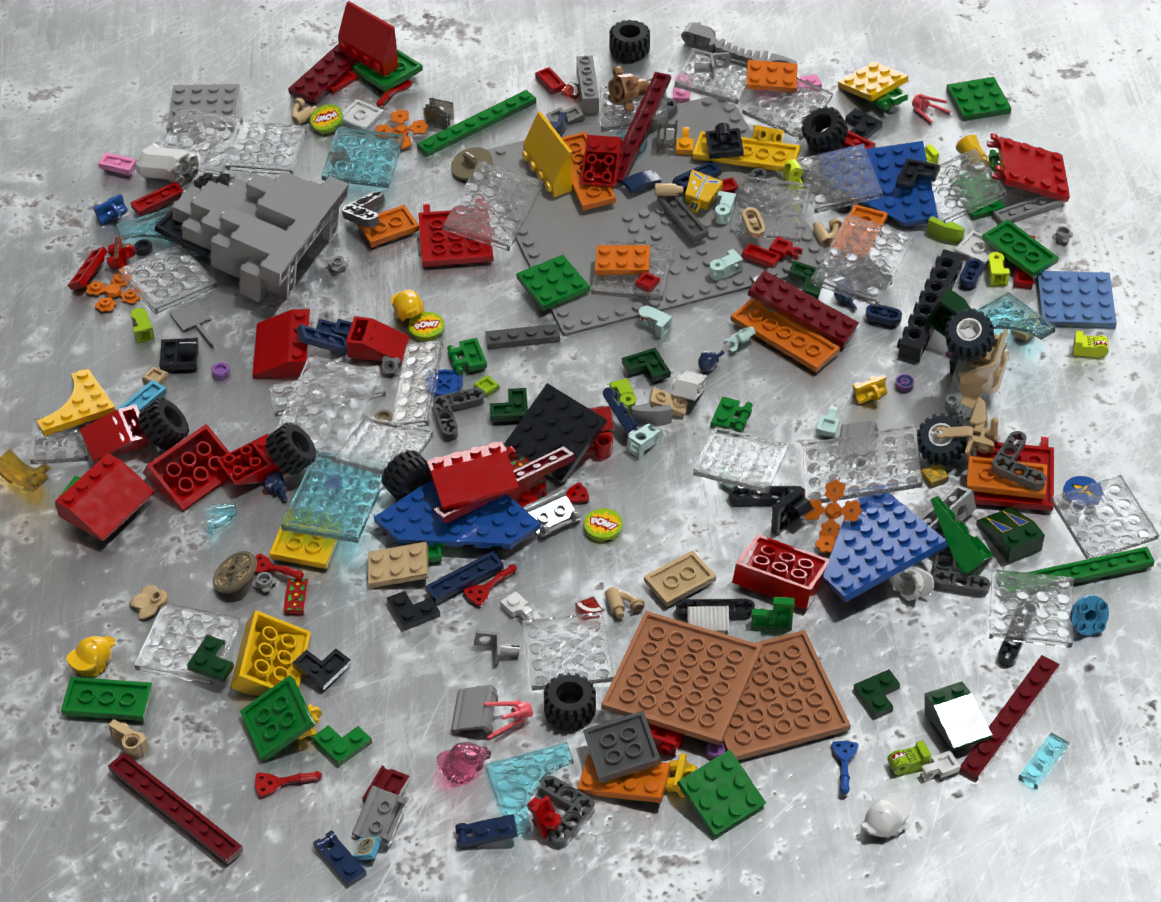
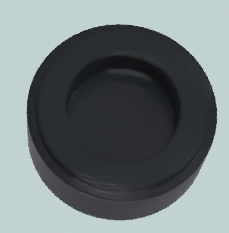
(143, 247)

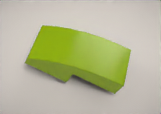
(950, 232)

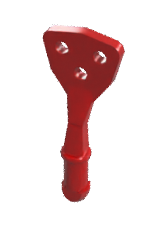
(398, 88)
(579, 493)
(266, 565)
(485, 589)
(278, 782)

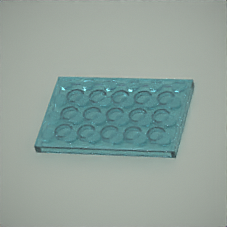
(333, 500)

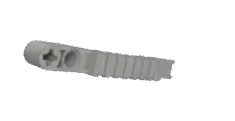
(705, 38)

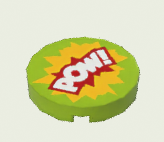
(326, 118)
(426, 326)
(603, 524)

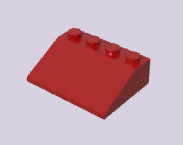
(368, 39)
(278, 345)
(189, 468)
(472, 475)
(103, 497)
(780, 571)

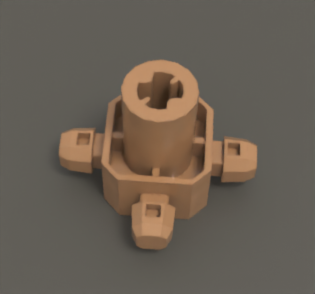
(625, 89)

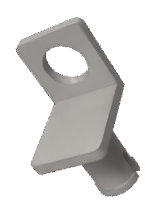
(712, 64)
(499, 648)

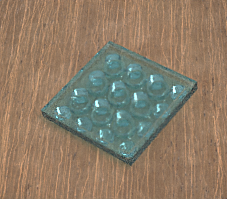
(363, 157)

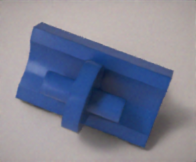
(110, 209)

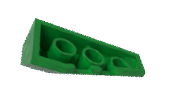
(966, 549)

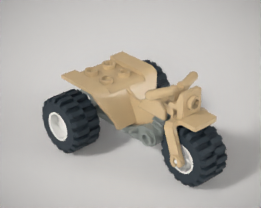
(975, 368)

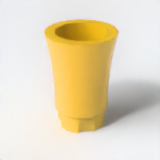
(968, 143)

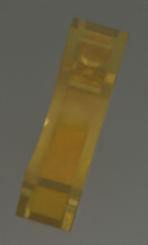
(21, 474)

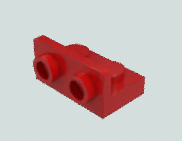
(666, 741)

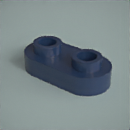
(971, 272)
(884, 314)

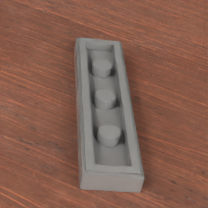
(1026, 209)

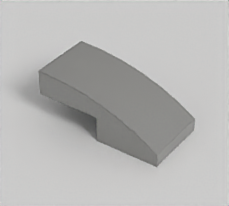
(574, 115)
(646, 415)

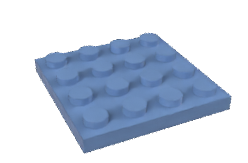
(1077, 299)

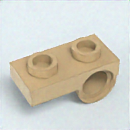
(661, 398)
(133, 742)

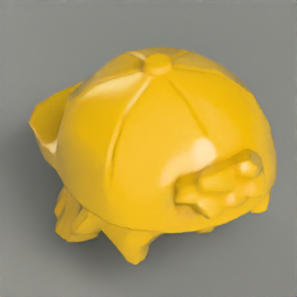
(407, 304)
(91, 655)

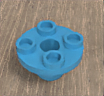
(1089, 615)

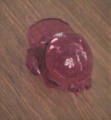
(462, 761)

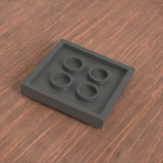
(622, 746)

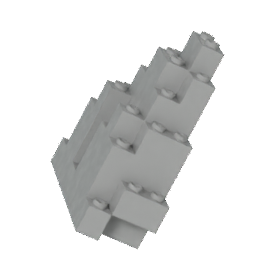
(260, 226)

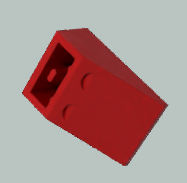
(602, 160)
(374, 340)
(114, 434)
(249, 463)

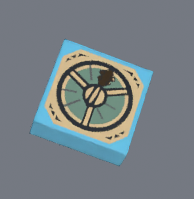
(367, 848)

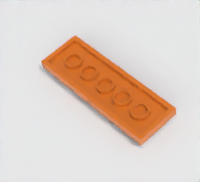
(587, 195)
(786, 335)

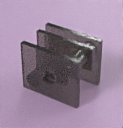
(435, 116)
(665, 126)

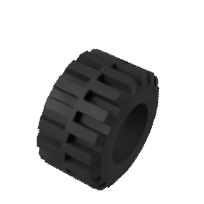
(629, 40)
(818, 121)
(163, 424)
(291, 448)
(405, 474)
(571, 714)

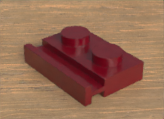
(390, 781)

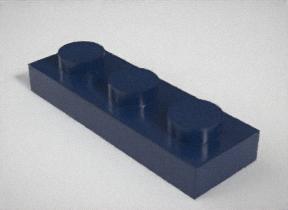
(322, 339)

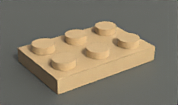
(398, 565)
(679, 578)

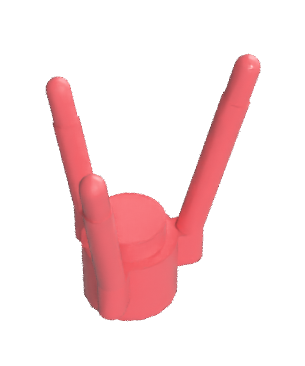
(922, 102)
(520, 712)

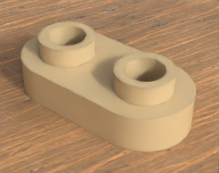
(755, 226)

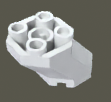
(167, 164)

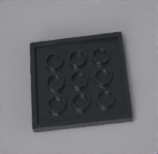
(552, 423)

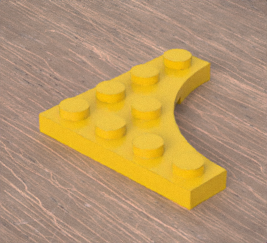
(84, 405)

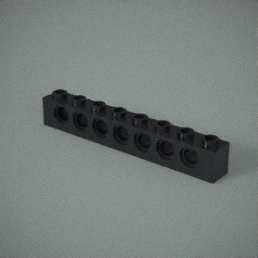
(942, 277)

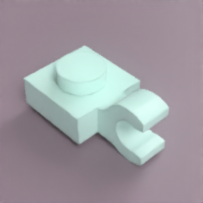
(741, 336)
(828, 424)

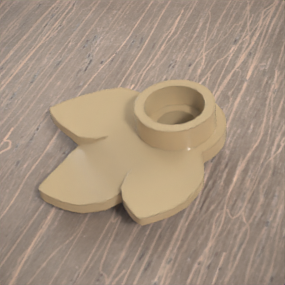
(149, 601)

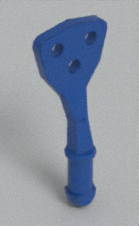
(850, 749)

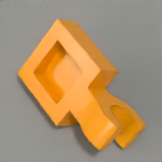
(684, 145)

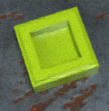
(488, 385)

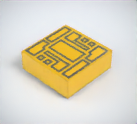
(935, 475)

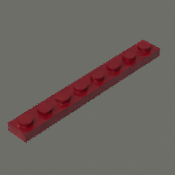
(642, 121)
(524, 475)
(1009, 717)
(175, 808)

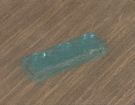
(1043, 761)

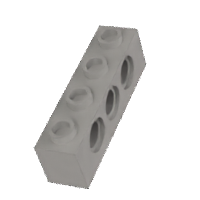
(587, 84)
(959, 500)

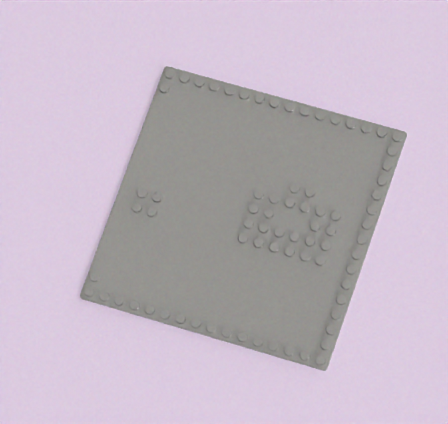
(562, 228)

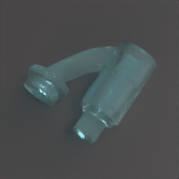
(226, 511)

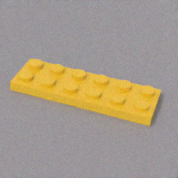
(757, 153)

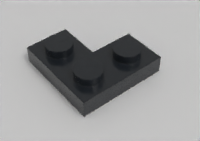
(864, 123)
(915, 170)
(412, 614)
(322, 672)

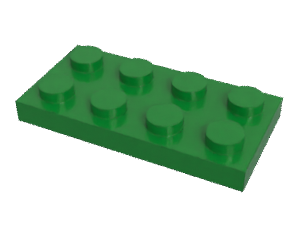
(1020, 248)
(107, 698)

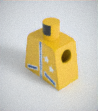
(701, 191)

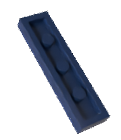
(464, 577)

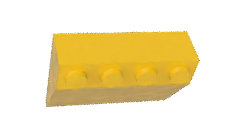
(548, 156)
(267, 654)

